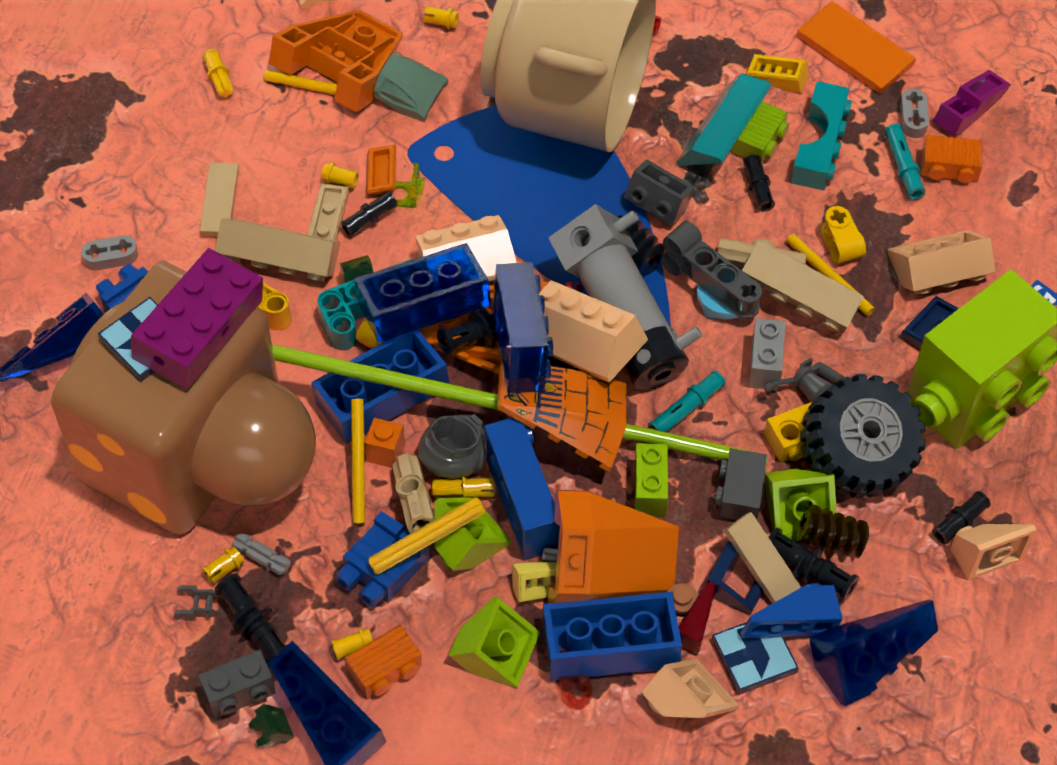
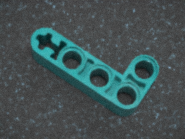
(343, 316)

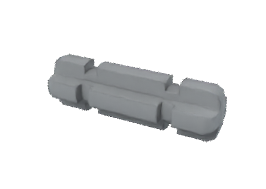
(261, 554)

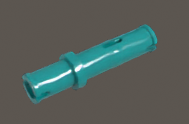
(908, 170)
(695, 397)

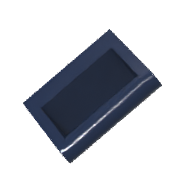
(725, 593)

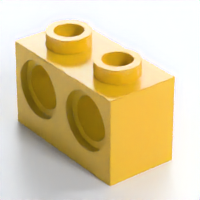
(787, 425)

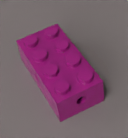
(197, 318)

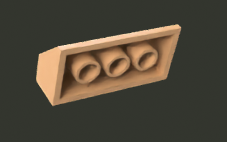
(590, 332)

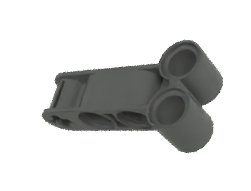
(688, 254)

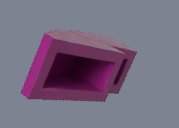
(970, 102)

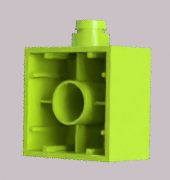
(985, 361)

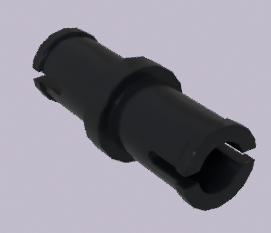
(759, 183)
(369, 214)
(961, 517)

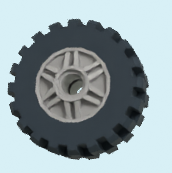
(863, 435)

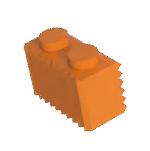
(951, 158)
(384, 662)

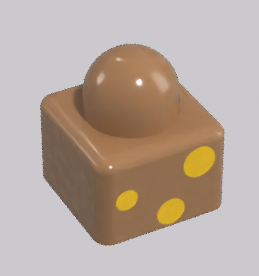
(176, 447)

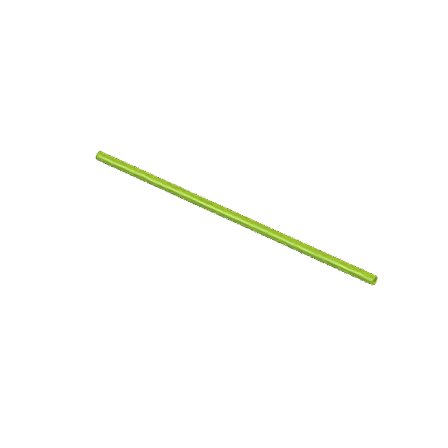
(477, 397)

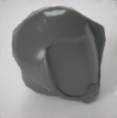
(453, 446)

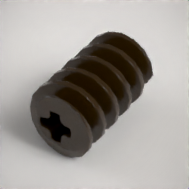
(834, 529)

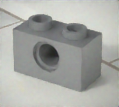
(766, 352)

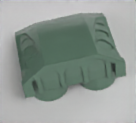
(408, 86)

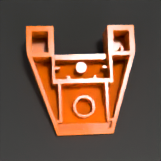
(343, 48)

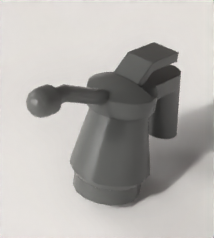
(808, 379)

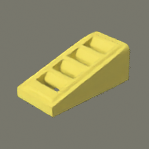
(532, 571)

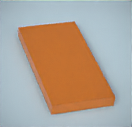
(856, 47)

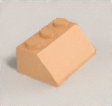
(485, 237)
(943, 261)

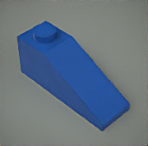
(797, 614)

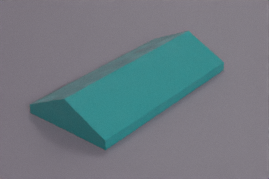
(725, 121)

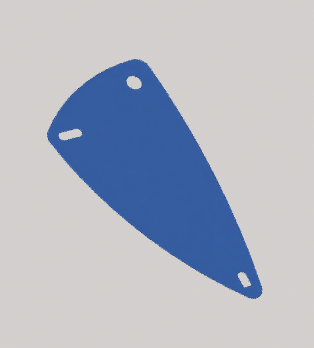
(531, 184)

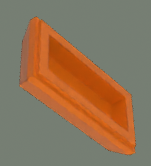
(381, 170)

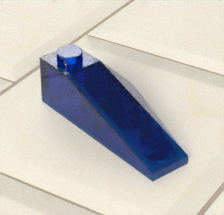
(55, 342)
(863, 651)

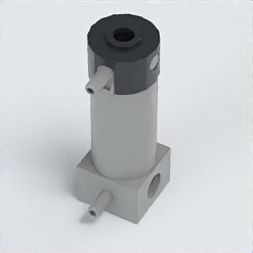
(601, 254)

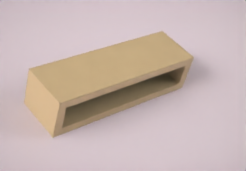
(277, 247)
(802, 287)

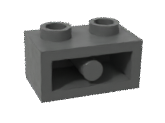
(659, 192)
(742, 485)
(237, 684)

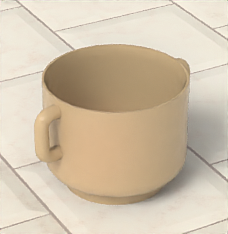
(568, 66)

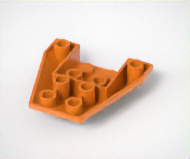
(610, 549)

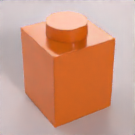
(384, 442)

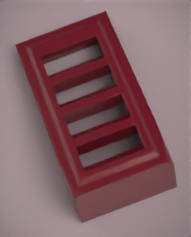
(695, 622)

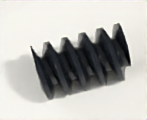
(649, 250)

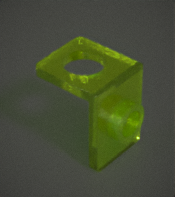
(414, 189)

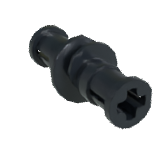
(477, 328)
(812, 565)
(249, 618)

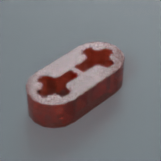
(566, 688)

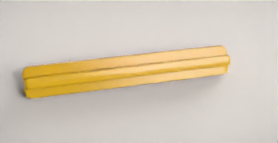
(426, 535)

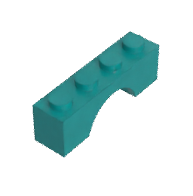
(814, 159)

